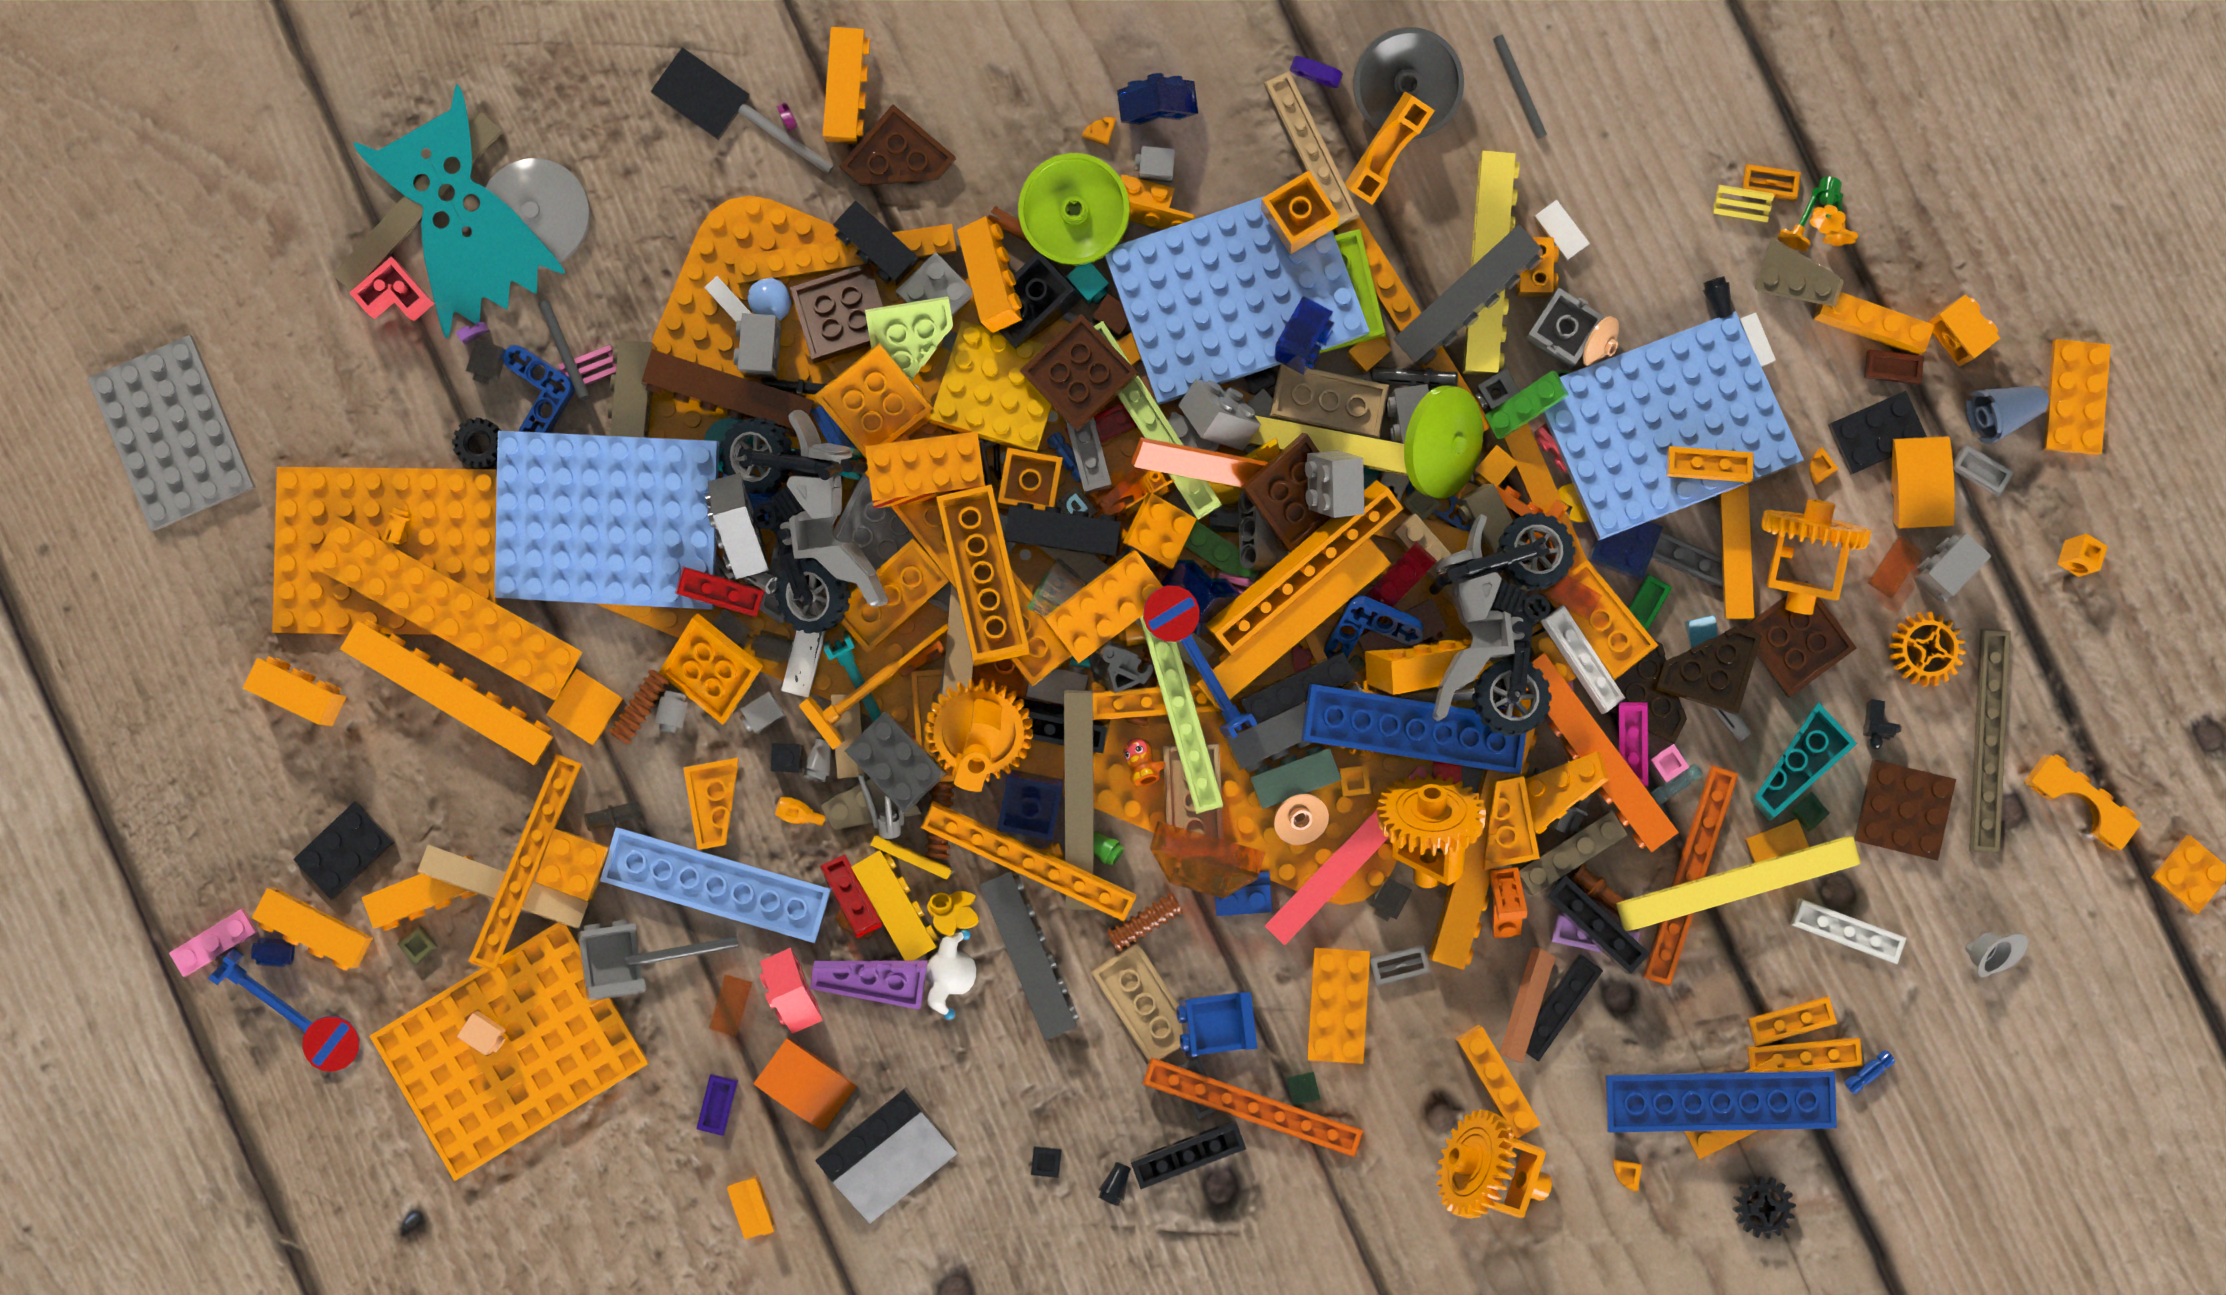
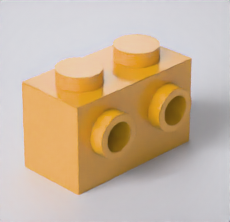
(1541, 279)

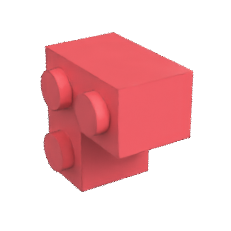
(391, 285)
(789, 991)

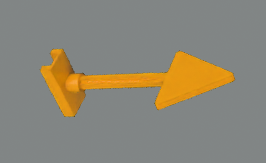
(825, 720)

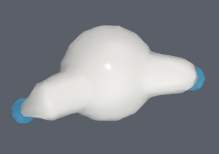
(949, 973)

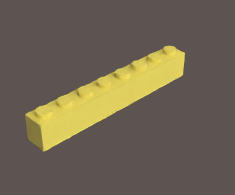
(1491, 225)

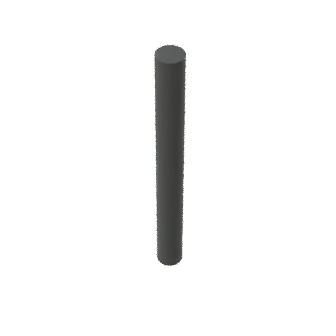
(1519, 86)
(564, 350)
(682, 951)

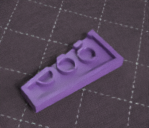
(879, 981)

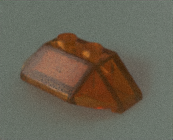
(1204, 861)

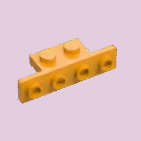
(1152, 203)

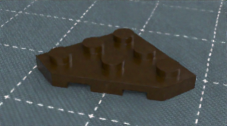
(1713, 671)
(1639, 685)

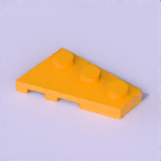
(1562, 787)
(711, 800)
(1511, 827)

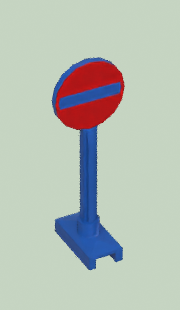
(1172, 616)
(327, 1043)

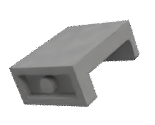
(605, 963)

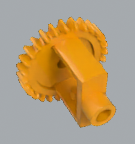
(1816, 524)
(978, 732)
(1429, 817)
(1478, 1164)

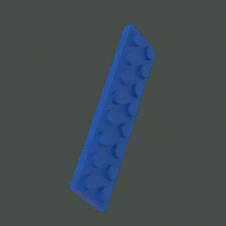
(1407, 730)
(1721, 1101)

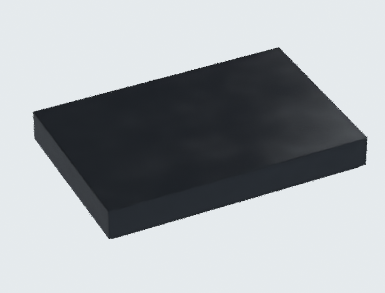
(700, 93)

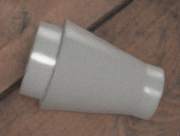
(818, 762)

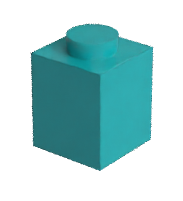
(1089, 283)

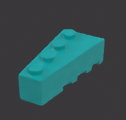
(1807, 757)

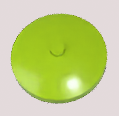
(1074, 209)
(1443, 441)

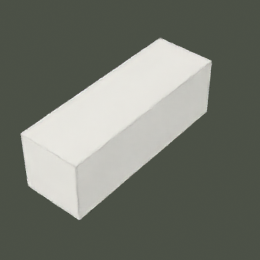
(726, 299)
(1757, 339)

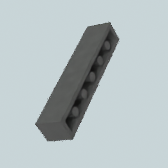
(1469, 295)
(1028, 955)

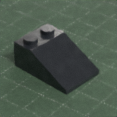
(1043, 296)

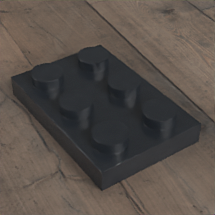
(1869, 433)
(343, 850)

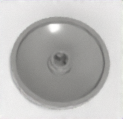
(547, 201)

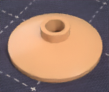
(1601, 341)
(1305, 827)

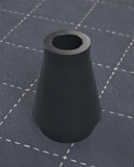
(1719, 296)
(1115, 1185)

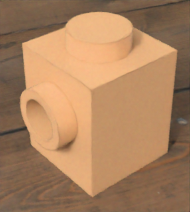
(482, 1033)

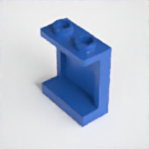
(1217, 1023)

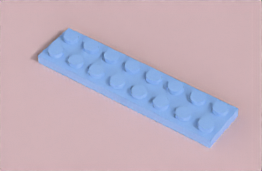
(715, 885)

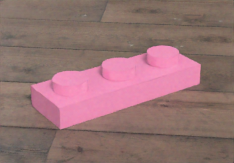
(213, 942)

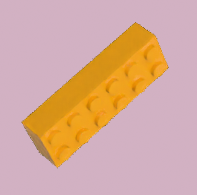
(982, 575)

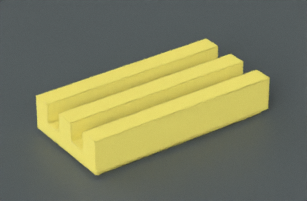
(1768, 197)

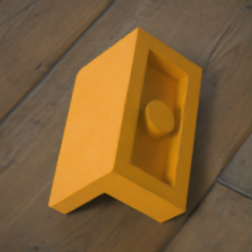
(751, 1207)

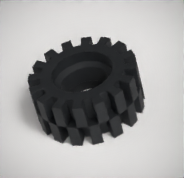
(463, 437)

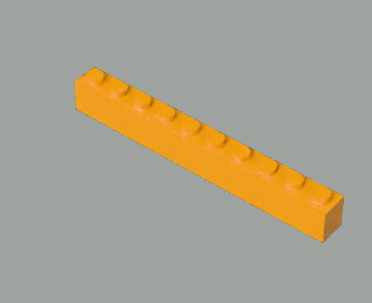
(1467, 895)

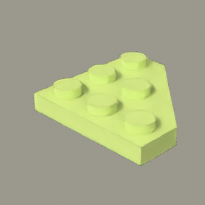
(910, 330)

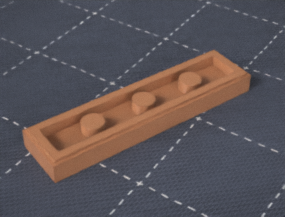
(1527, 1005)

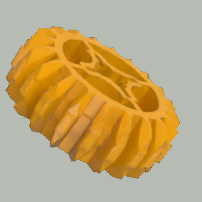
(1921, 658)

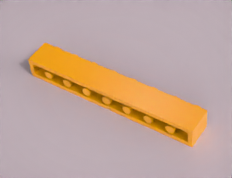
(1302, 569)
(1296, 620)
(447, 692)

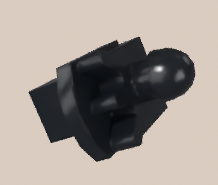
(1876, 727)

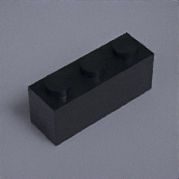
(874, 244)

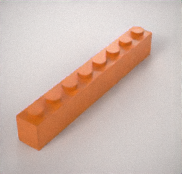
(1586, 737)

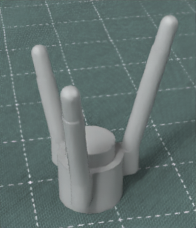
(889, 822)

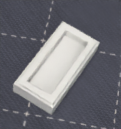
(1560, 226)

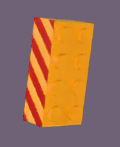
(923, 469)

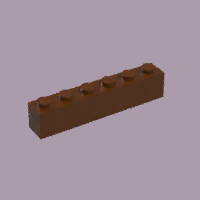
(721, 390)

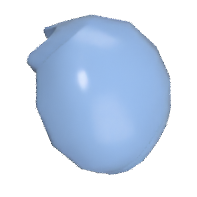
(769, 298)

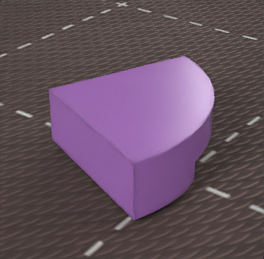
(468, 334)

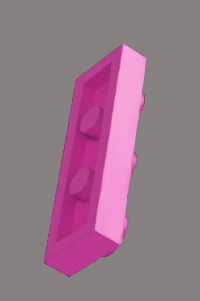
(1634, 737)

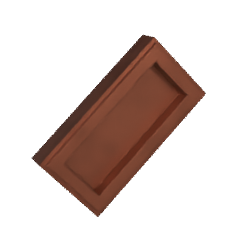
(1894, 367)

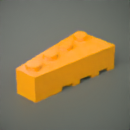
(1414, 666)

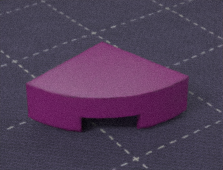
(787, 116)

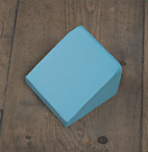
(1701, 630)

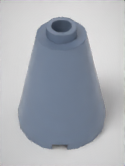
(2004, 410)

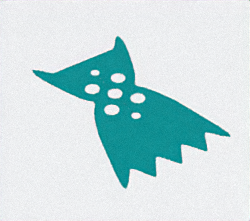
(500, 242)

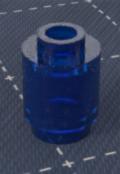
(273, 952)

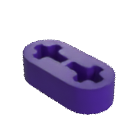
(1316, 71)

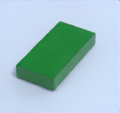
(1649, 600)

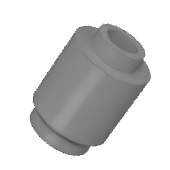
(671, 711)

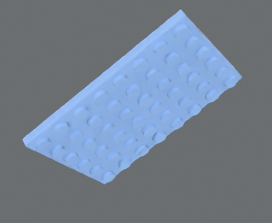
(1219, 294)
(1676, 392)
(602, 517)

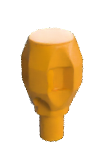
(797, 812)

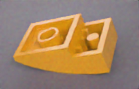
(1923, 482)

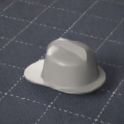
(1996, 953)

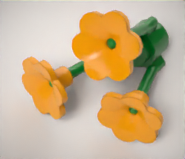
(1827, 219)

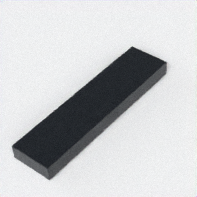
(1562, 1004)

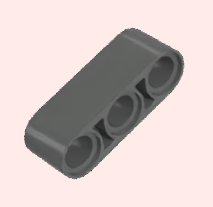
(1256, 539)

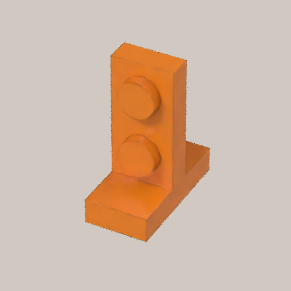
(1511, 499)
(1508, 902)

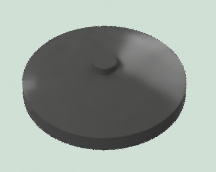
(1412, 63)

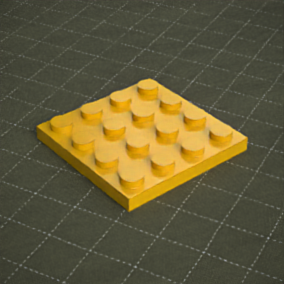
(989, 393)

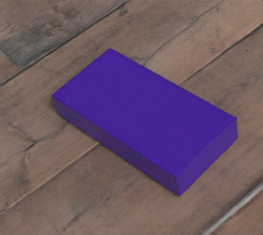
(717, 1104)

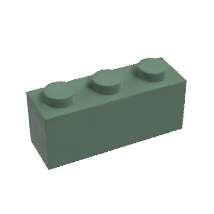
(1294, 776)

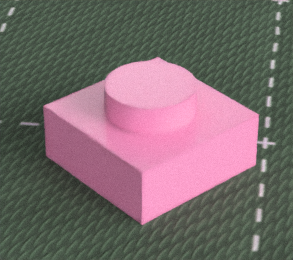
(1669, 763)

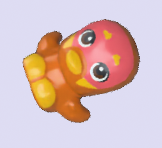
(1140, 759)

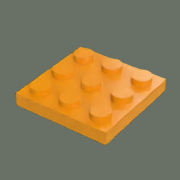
(873, 400)
(710, 669)

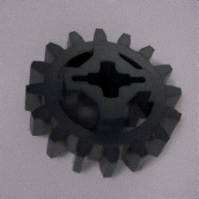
(1752, 1208)

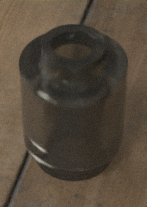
(772, 646)

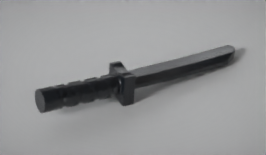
(800, 388)

